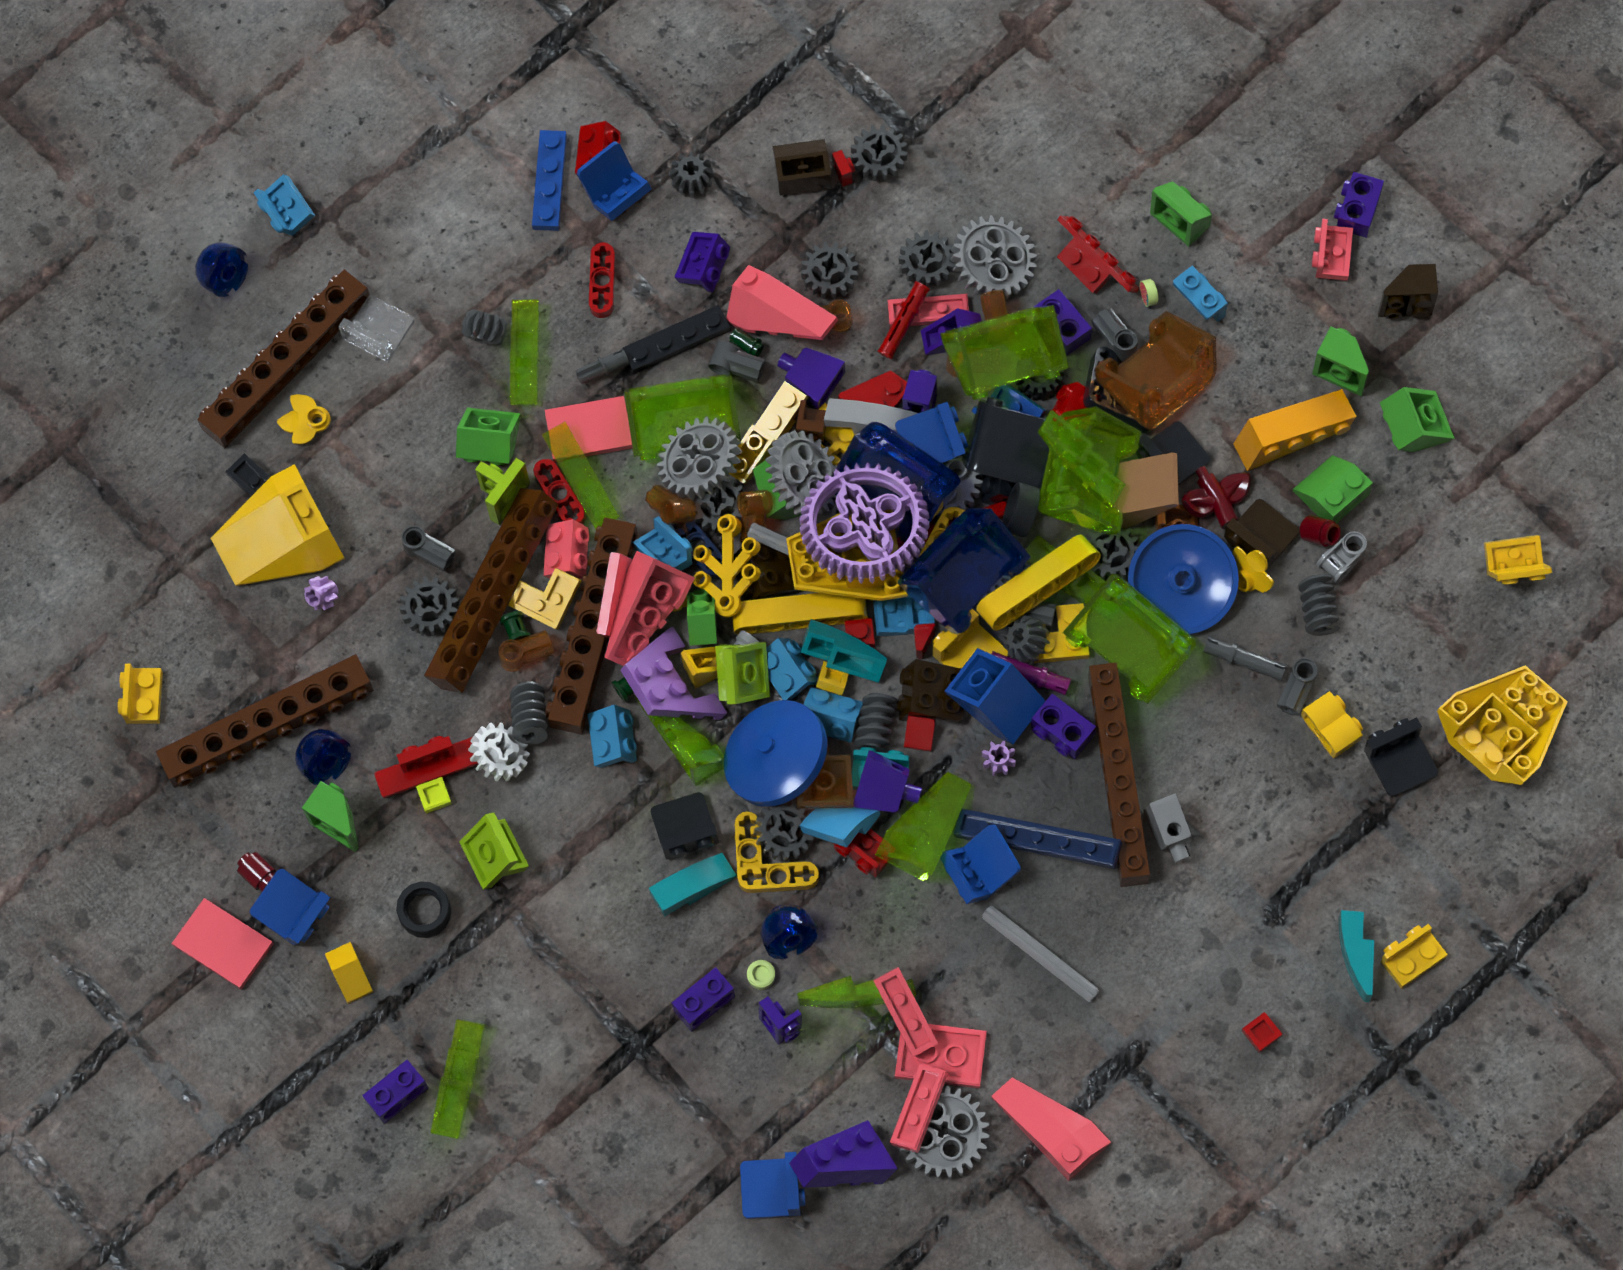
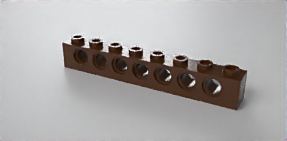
(281, 372)
(491, 590)
(573, 717)
(249, 719)
(1118, 773)

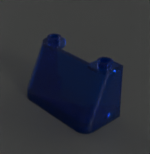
(884, 446)
(963, 567)

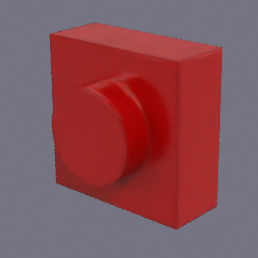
(843, 167)
(862, 630)
(1262, 1032)

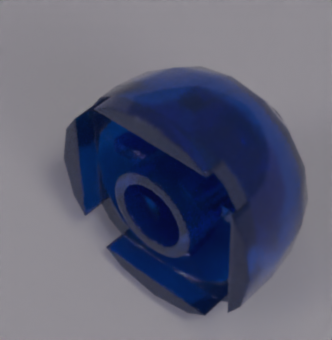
(221, 268)
(322, 755)
(787, 930)

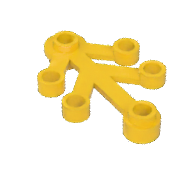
(729, 568)

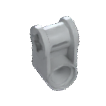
(1339, 559)

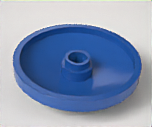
(1186, 575)
(775, 753)

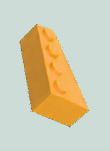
(1293, 428)

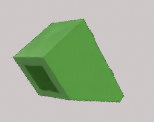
(701, 618)

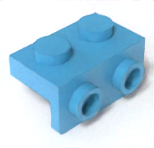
(284, 206)
(1201, 294)
(665, 545)
(788, 668)
(835, 711)
(612, 736)

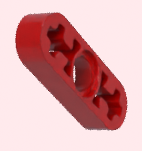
(596, 270)
(556, 474)

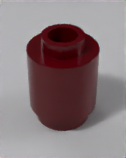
(1319, 531)
(255, 870)

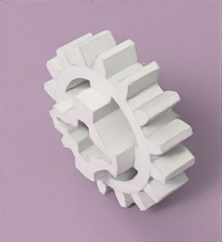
(498, 752)

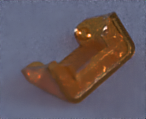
(1162, 372)

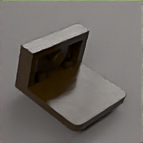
(1261, 530)
(774, 576)
(924, 692)

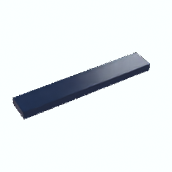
(1043, 838)

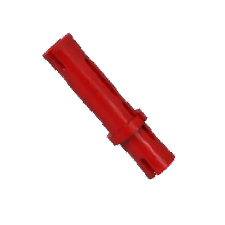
(908, 311)

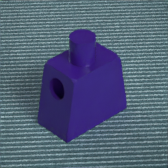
(813, 374)
(884, 785)

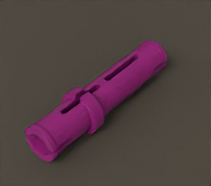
(1039, 676)

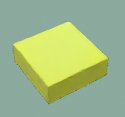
(433, 795)

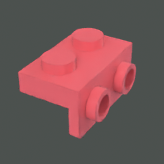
(1334, 251)
(566, 548)

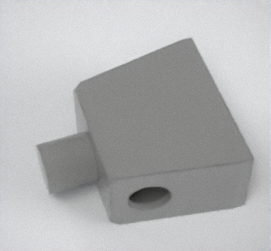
(1168, 814)

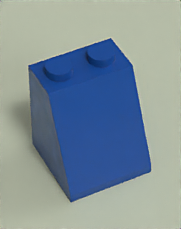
(995, 695)

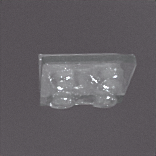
(377, 328)

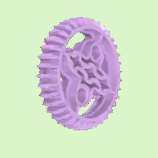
(869, 513)

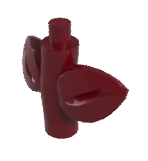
(1217, 495)

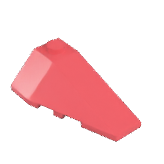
(768, 305)
(645, 601)
(1056, 1130)

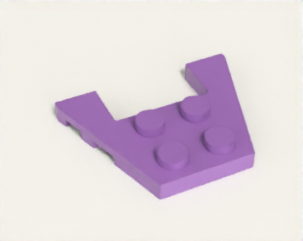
(660, 686)

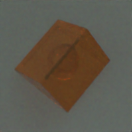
(831, 787)

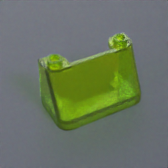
(1006, 350)
(661, 408)
(1064, 496)
(1134, 634)

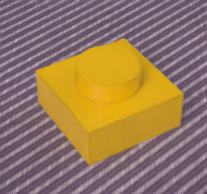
(831, 680)

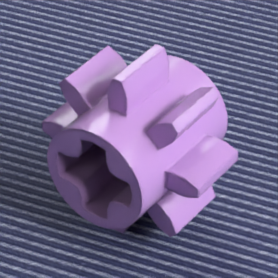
(321, 593)
(992, 754)

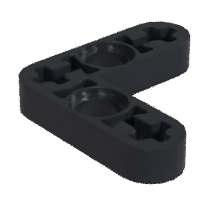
(1105, 400)

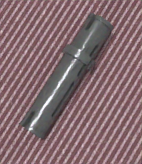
(1245, 658)

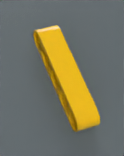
(1038, 582)
(796, 611)

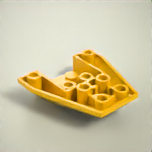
(276, 534)
(810, 577)
(1504, 724)

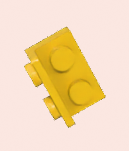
(140, 695)
(1412, 956)

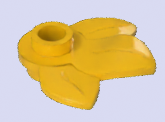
(301, 419)
(1252, 570)

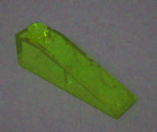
(689, 747)
(923, 831)

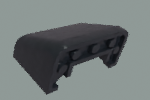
(1006, 444)

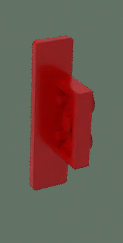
(1089, 261)
(424, 764)

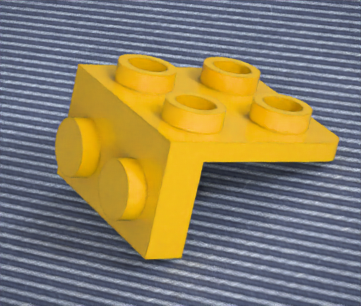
(1515, 559)
(956, 649)

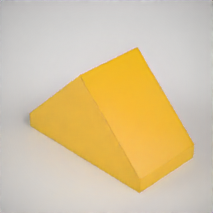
(700, 665)
(348, 972)

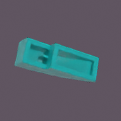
(843, 651)
(691, 883)
(1357, 952)

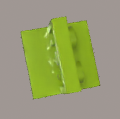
(500, 487)
(742, 672)
(492, 850)

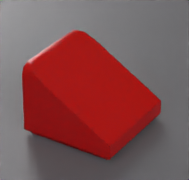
(923, 636)
(919, 733)

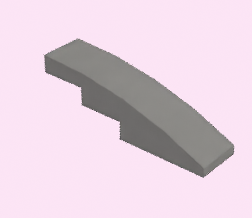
(859, 414)

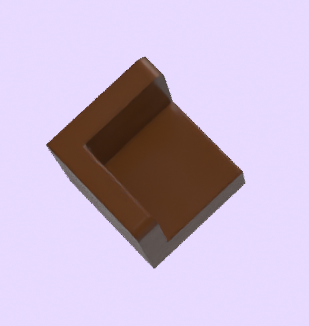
(811, 421)

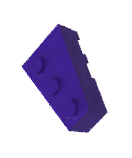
(843, 1158)

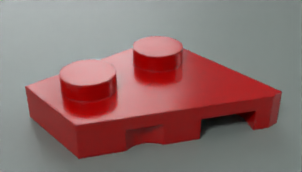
(883, 389)

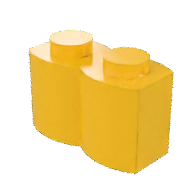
(1332, 724)

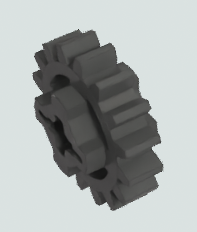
(868, 146)
(918, 251)
(838, 277)
(708, 504)
(1119, 557)
(429, 617)
(773, 836)

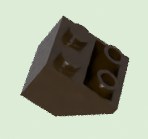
(802, 167)
(1410, 293)

